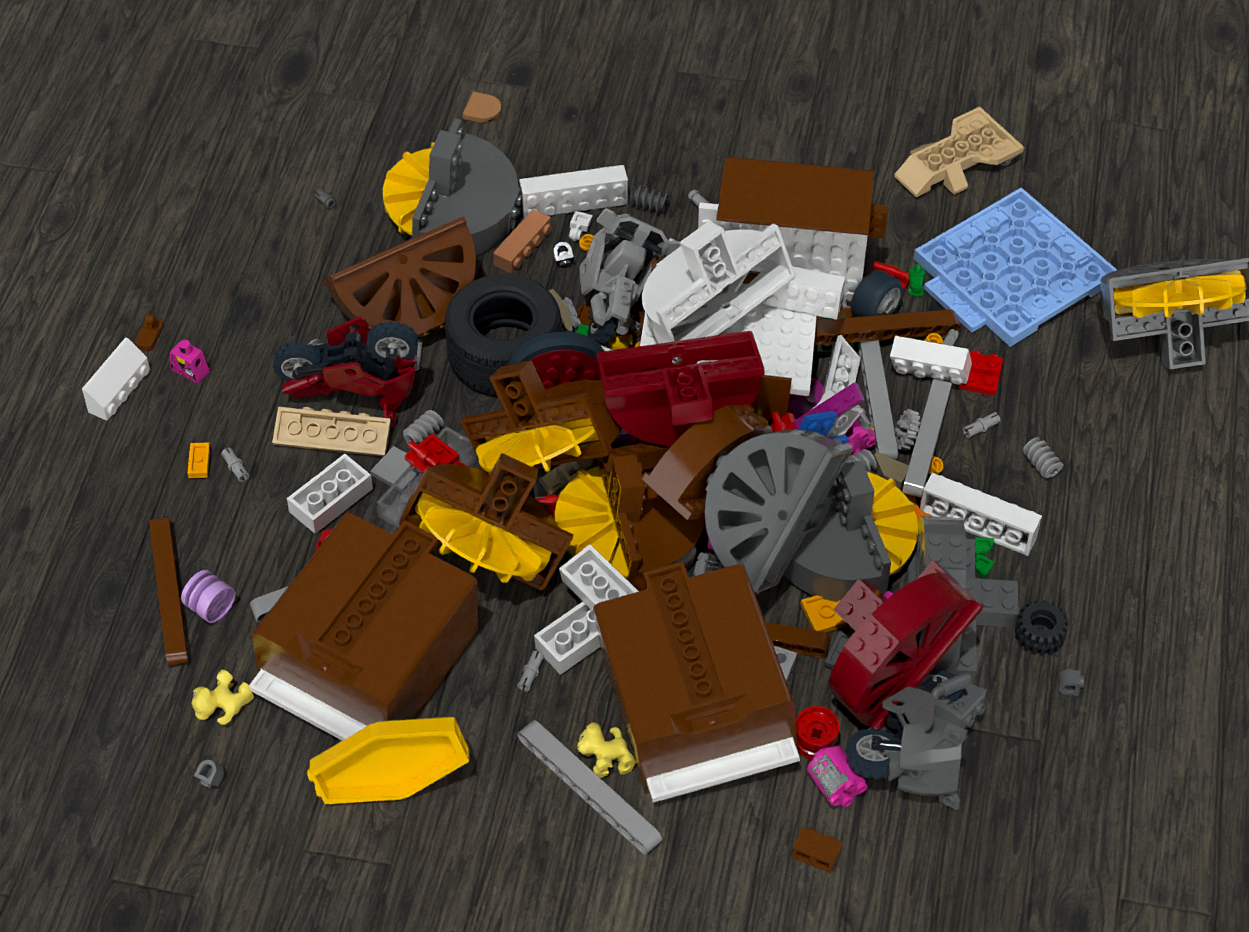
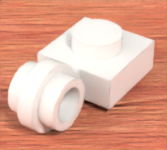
(578, 224)

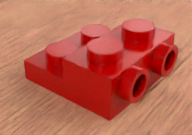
(983, 373)

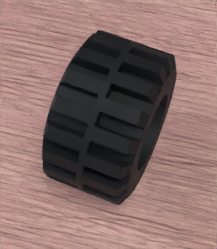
(1041, 614)

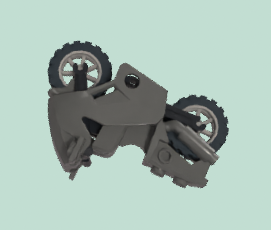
(921, 736)

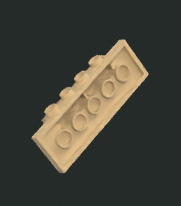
(331, 431)

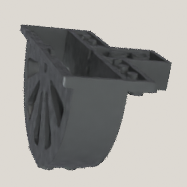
(769, 498)
(946, 543)

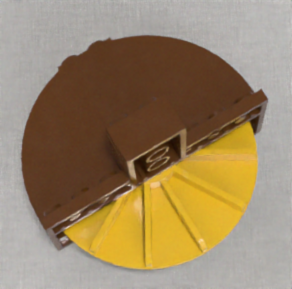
(541, 424)
(490, 519)
(626, 520)

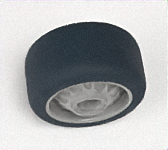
(876, 295)

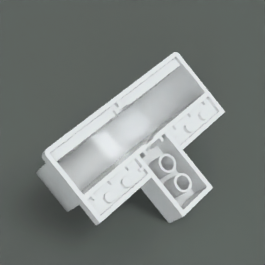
(700, 271)

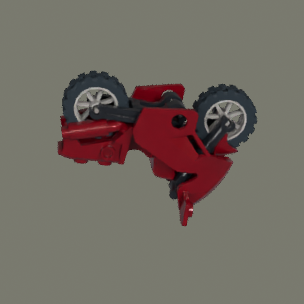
(353, 362)

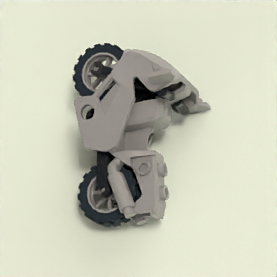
(613, 268)

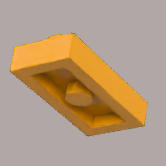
(198, 460)

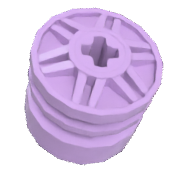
(208, 596)

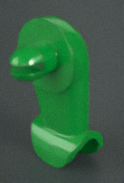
(917, 277)

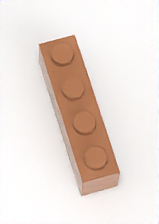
(522, 241)

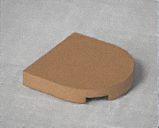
(482, 108)

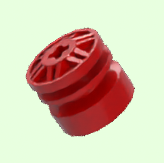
(816, 730)

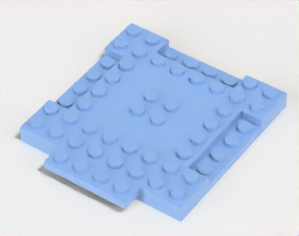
(1010, 268)

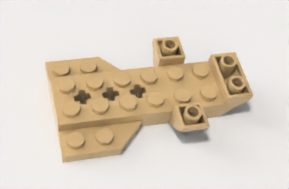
(972, 140)

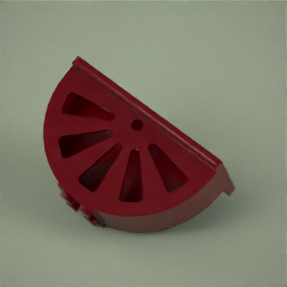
(674, 397)
(891, 626)

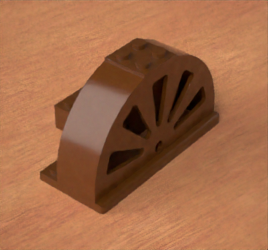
(409, 280)
(690, 461)

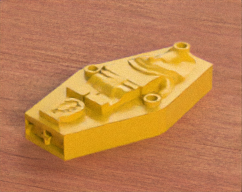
(389, 760)

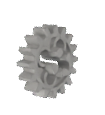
(907, 429)

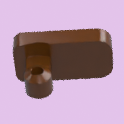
(149, 333)

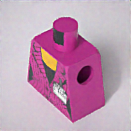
(188, 361)

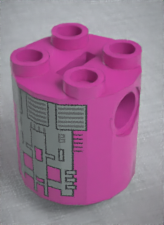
(860, 435)
(835, 777)

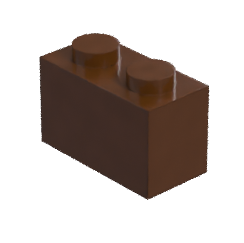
(817, 849)

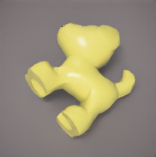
(206, 701)
(592, 742)

